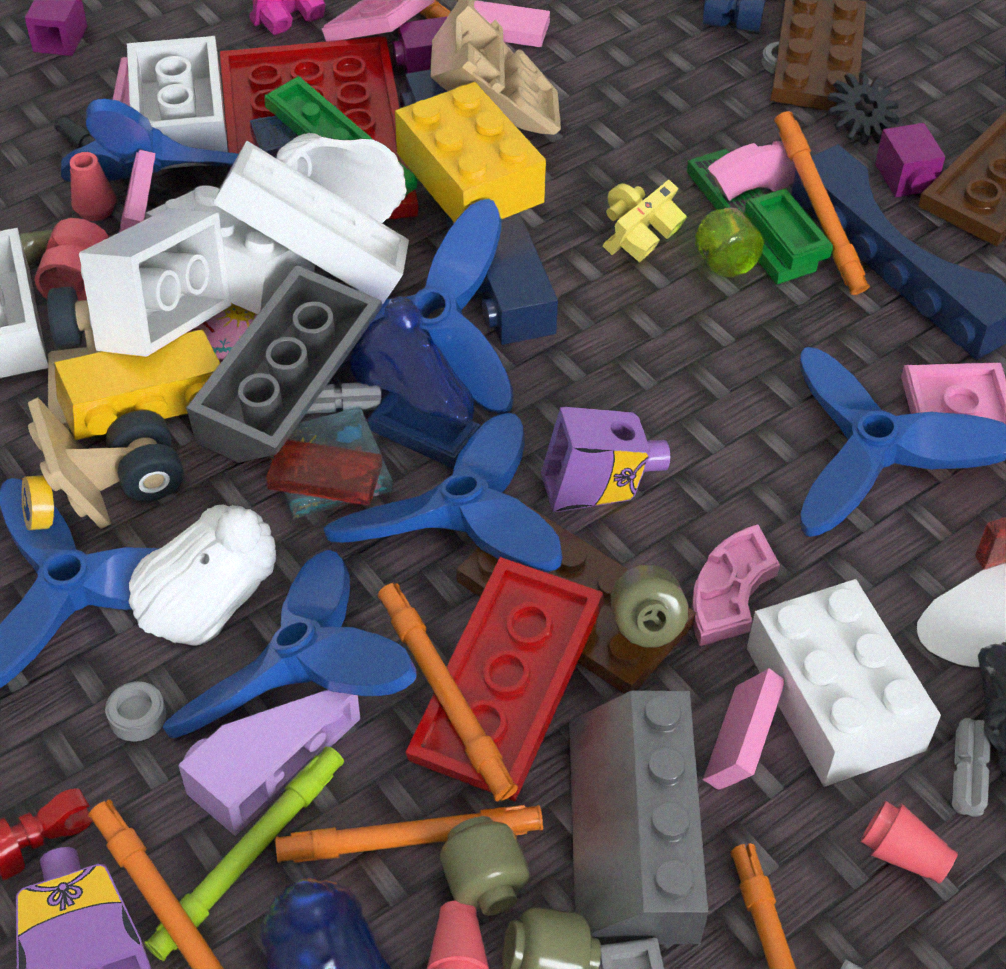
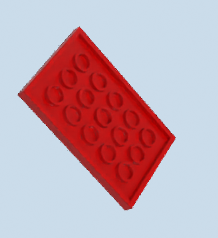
(345, 72)

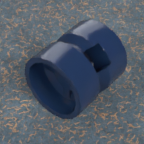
(743, 13)

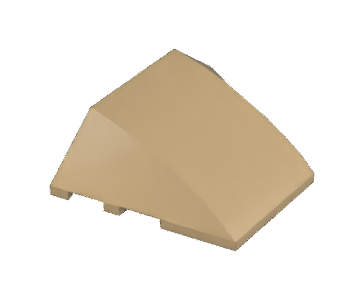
(474, 51)

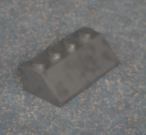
(279, 366)
(638, 820)

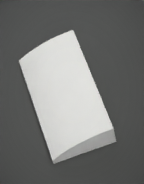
(313, 222)

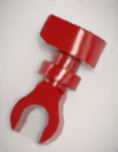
(60, 817)

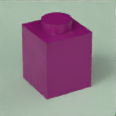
(56, 26)
(415, 44)
(909, 159)

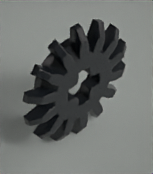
(854, 119)

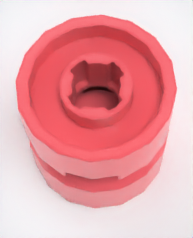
(61, 260)

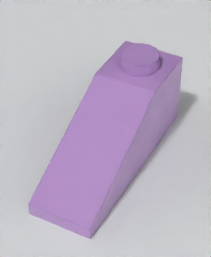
(257, 756)

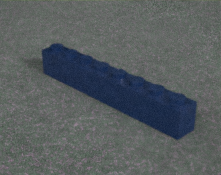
(516, 287)

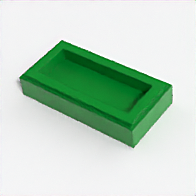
(788, 229)

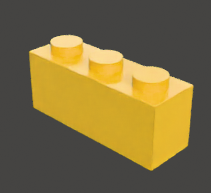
(107, 384)

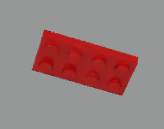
(510, 670)

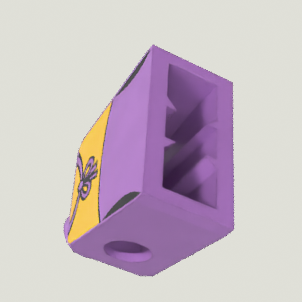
(598, 458)
(75, 919)

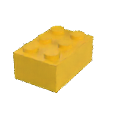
(469, 153)

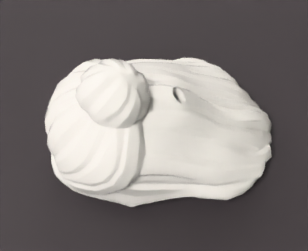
(354, 170)
(202, 575)

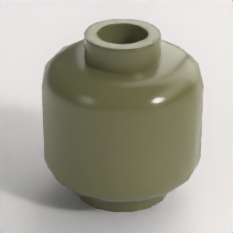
(649, 606)
(484, 865)
(550, 941)

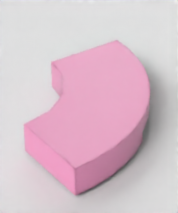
(753, 168)
(727, 583)

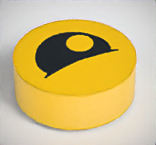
(37, 503)

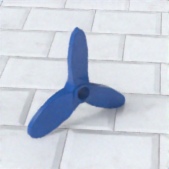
(123, 131)
(451, 283)
(883, 439)
(469, 503)
(64, 583)
(308, 649)

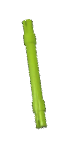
(297, 794)

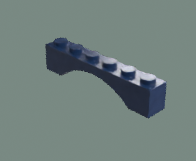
(956, 299)

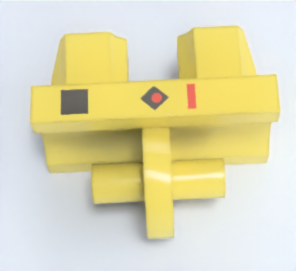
(636, 215)

